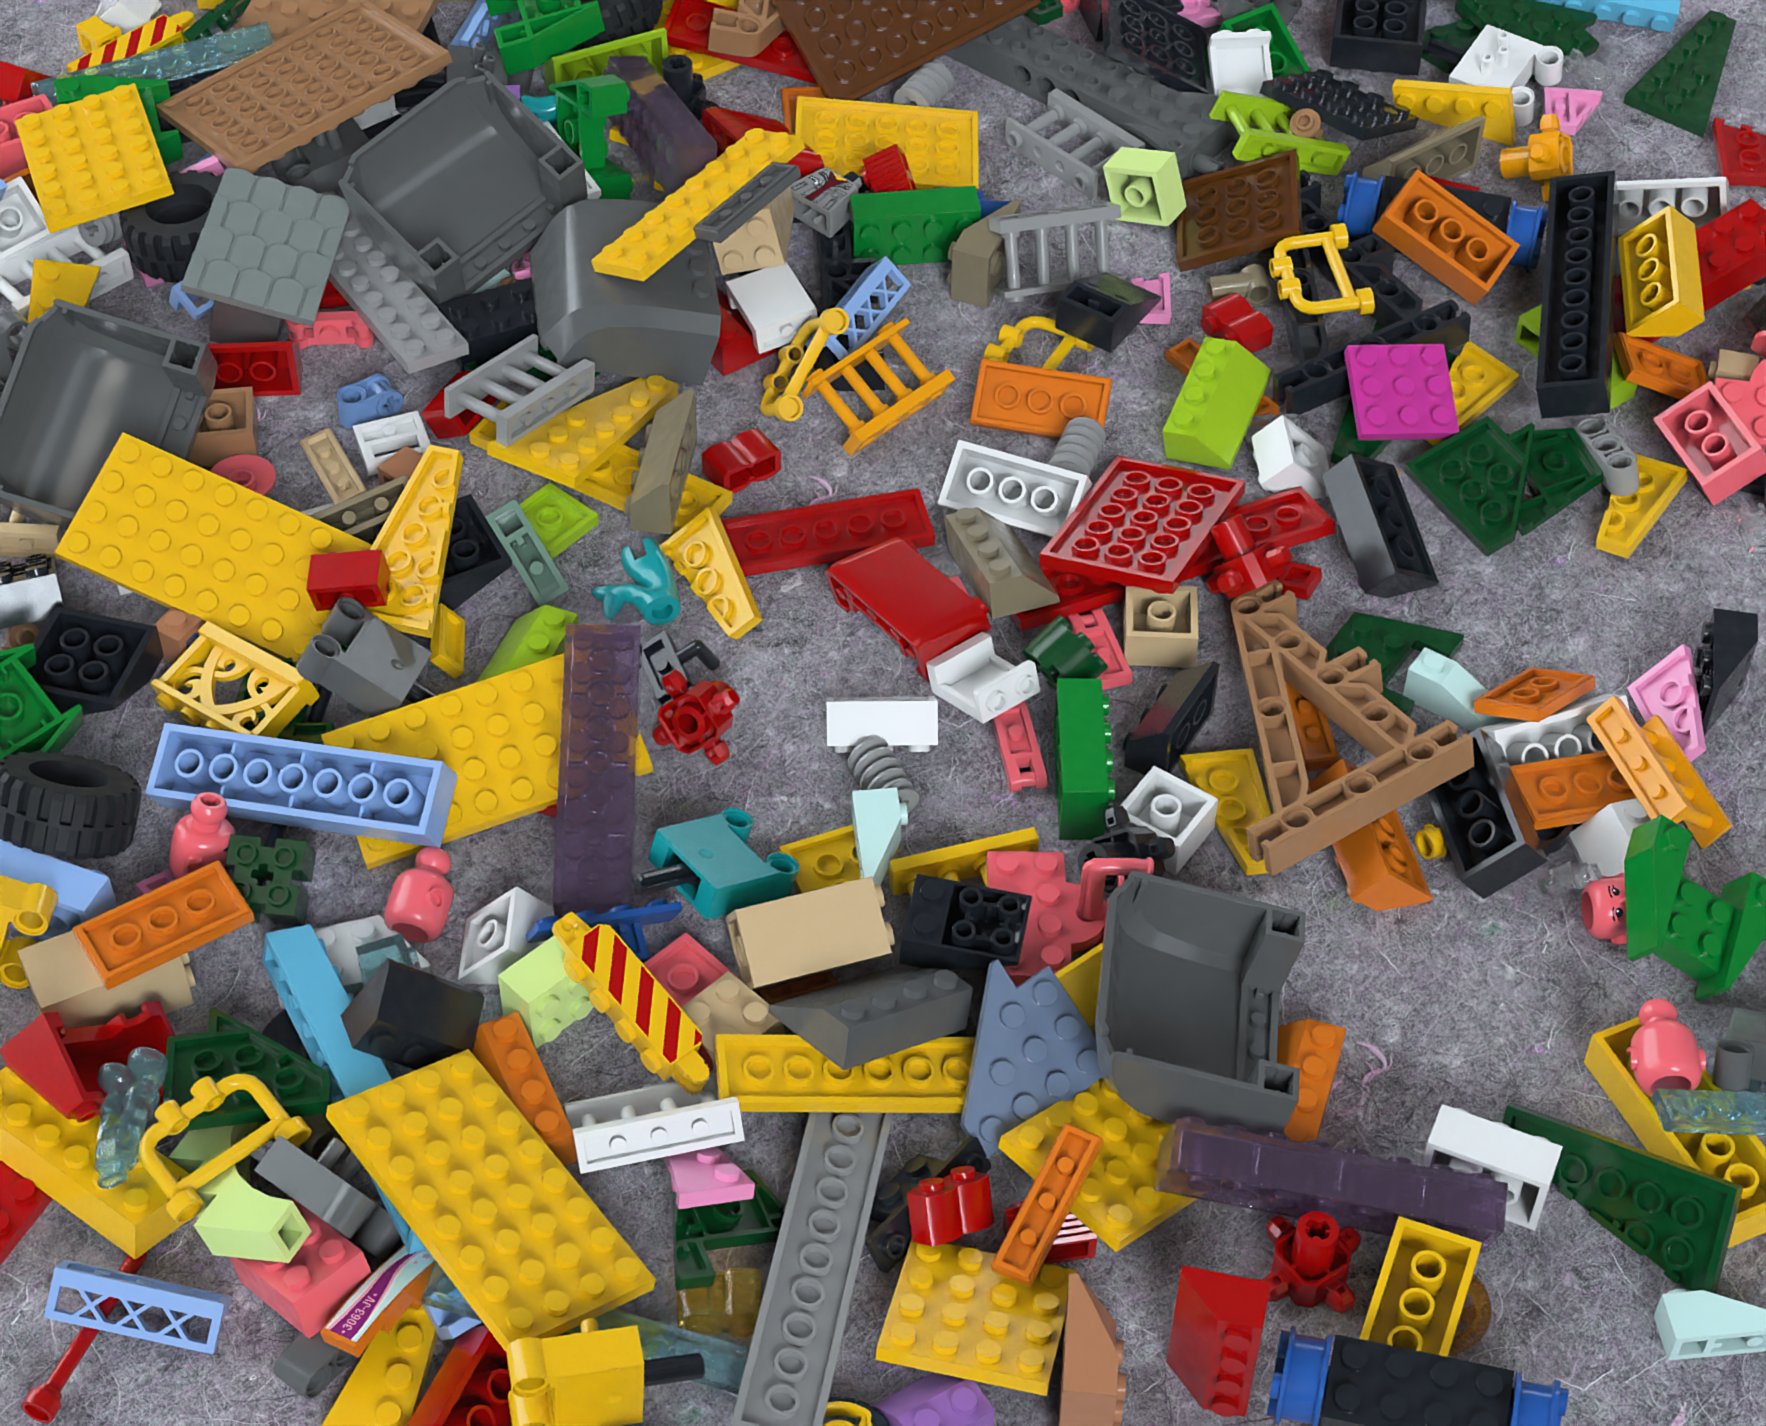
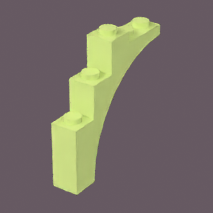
(235, 1216)

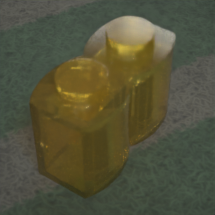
(724, 1307)

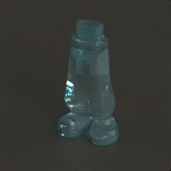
(126, 1111)

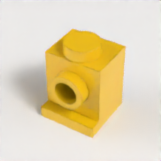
(95, 33)

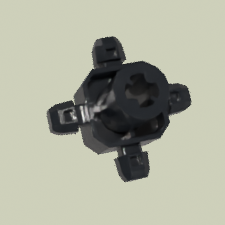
(687, 85)
(1127, 843)

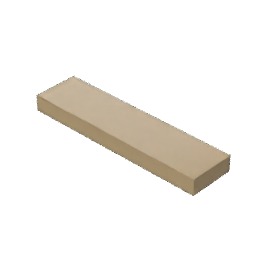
(332, 466)

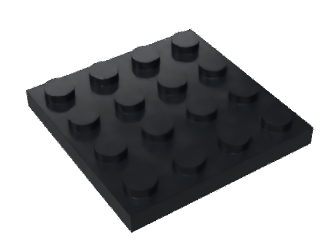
(1157, 44)
(1340, 104)

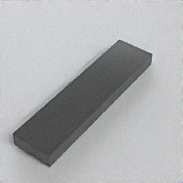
(747, 202)

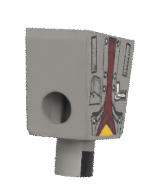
(824, 199)

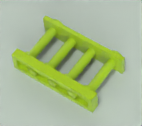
(1270, 115)

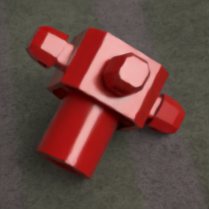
(1244, 563)
(696, 716)
(1312, 1261)

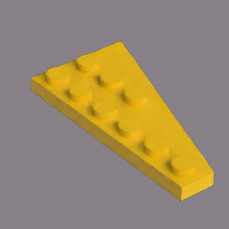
(587, 433)
(418, 541)

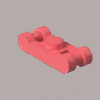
(332, 329)

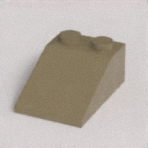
(979, 260)

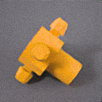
(1545, 157)

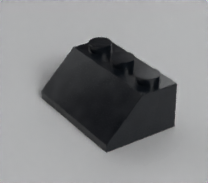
(1173, 720)
(412, 1016)

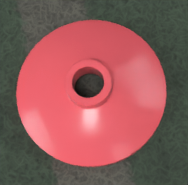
(248, 471)

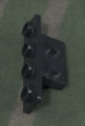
(890, 1205)

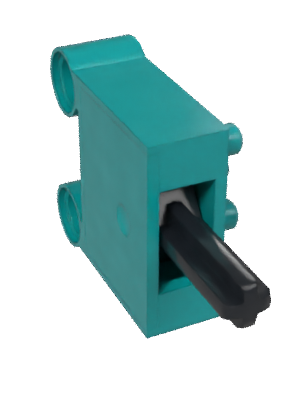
(715, 866)

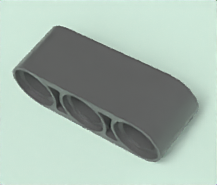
(310, 1364)

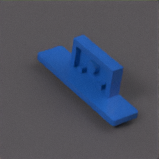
(624, 921)

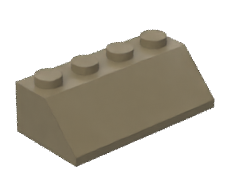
(1439, 156)
(663, 466)
(996, 563)

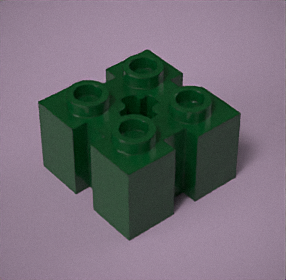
(288, 863)

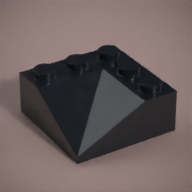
(1379, 35)
(472, 555)
(93, 660)

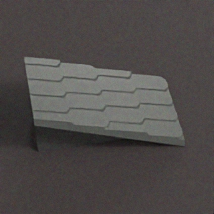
(264, 256)

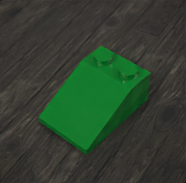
(1284, 53)

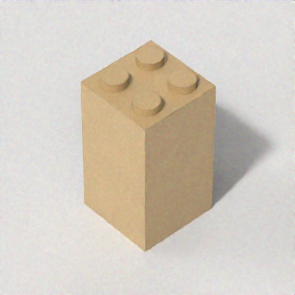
(761, 240)
(809, 933)
(68, 984)

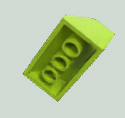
(593, 60)
(1215, 404)
(531, 640)

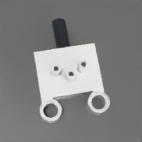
(1505, 62)

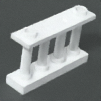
(58, 247)
(651, 1124)

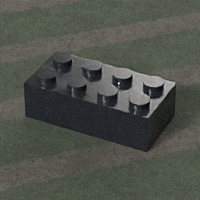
(492, 319)
(1487, 821)

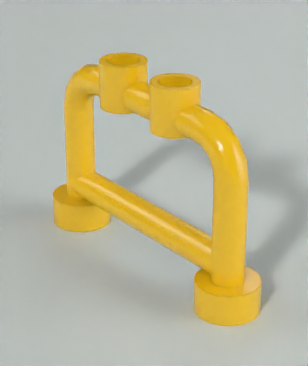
(1290, 286)
(1012, 337)
(789, 406)
(208, 1096)

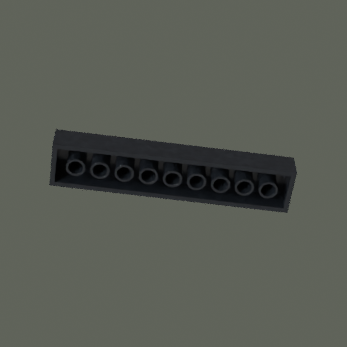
(1578, 296)

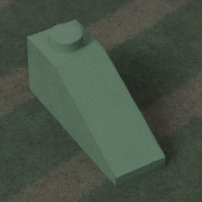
(527, 553)

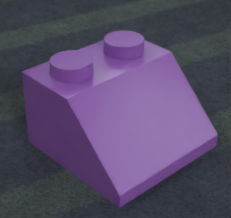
(938, 1402)

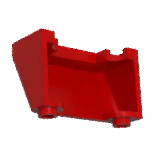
(730, 126)
(907, 599)
(66, 1062)

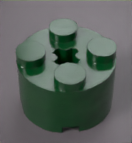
(1063, 654)

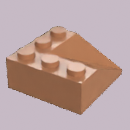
(1090, 1357)

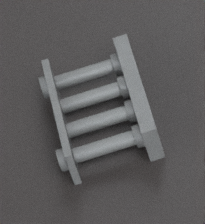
(1077, 121)
(1039, 224)
(527, 411)

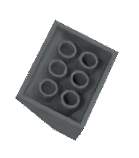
(878, 1013)

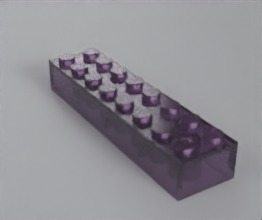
(660, 125)
(598, 768)
(1305, 1177)

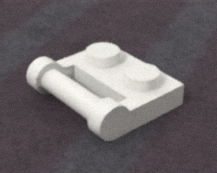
(389, 435)

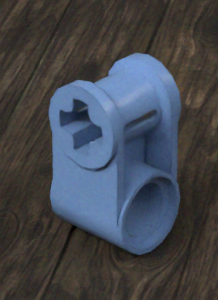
(366, 400)

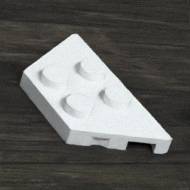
(341, 951)

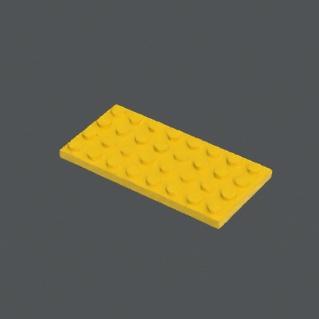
(203, 546)
(492, 734)
(490, 1200)

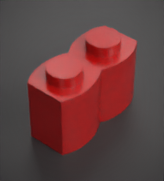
(1236, 321)
(741, 461)
(950, 1206)

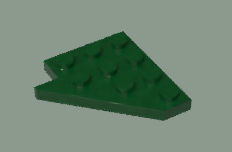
(1535, 21)
(1478, 480)
(238, 1049)

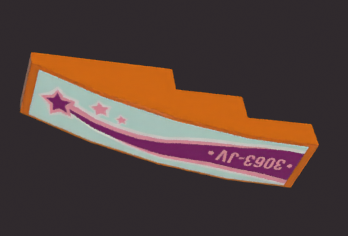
(380, 1301)

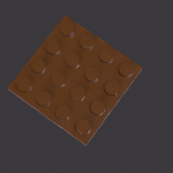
(1239, 210)

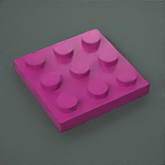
(1401, 392)

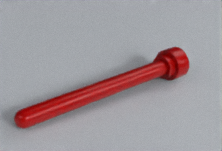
(44, 1401)

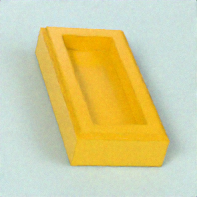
(448, 642)

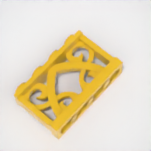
(219, 650)

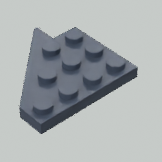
(1025, 1054)

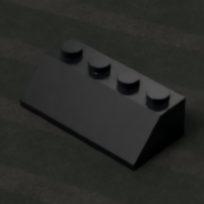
(1378, 527)

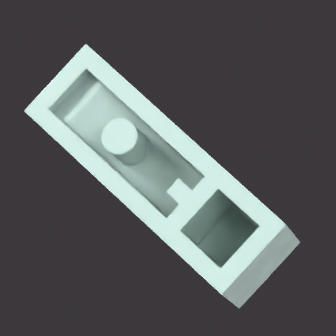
(1446, 690)
(877, 829)
(1708, 1325)

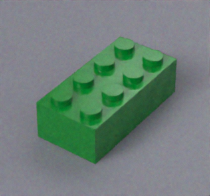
(911, 223)
(1082, 758)

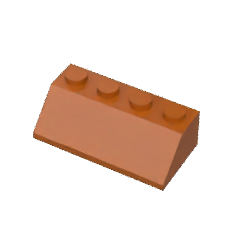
(1446, 237)
(1377, 857)
(1317, 1052)
(513, 1063)

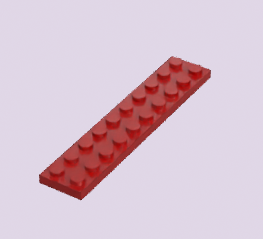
(1281, 518)

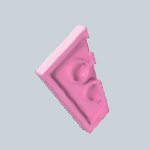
(1672, 693)

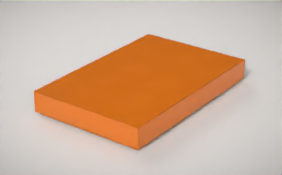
(1658, 367)
(1534, 694)

